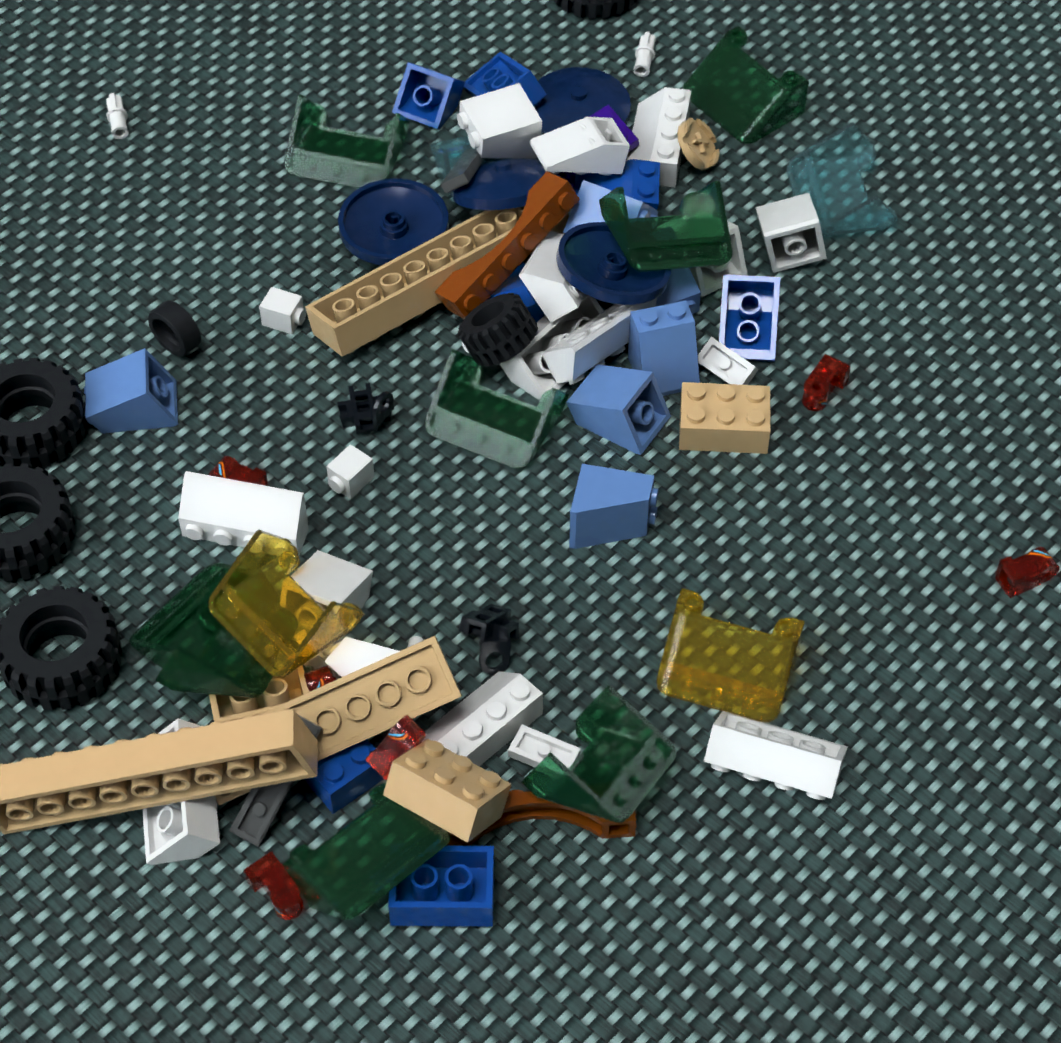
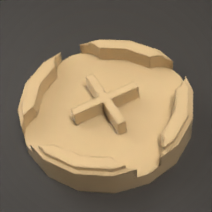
(698, 143)

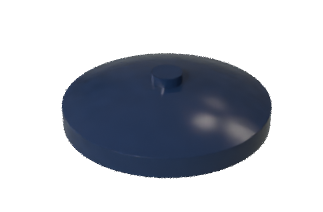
(579, 94)
(500, 184)
(390, 219)
(597, 267)

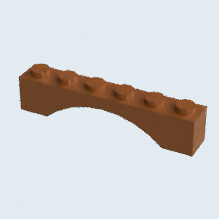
(545, 207)
(527, 806)

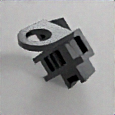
(370, 412)
(495, 629)

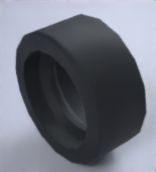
(174, 328)

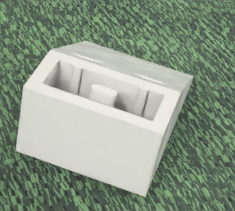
(583, 147)

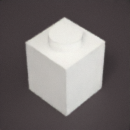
(282, 310)
(350, 471)

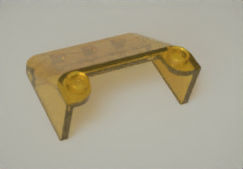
(272, 611)
(727, 663)

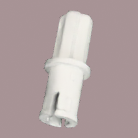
(644, 55)
(117, 116)

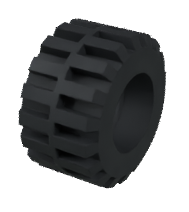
(497, 329)

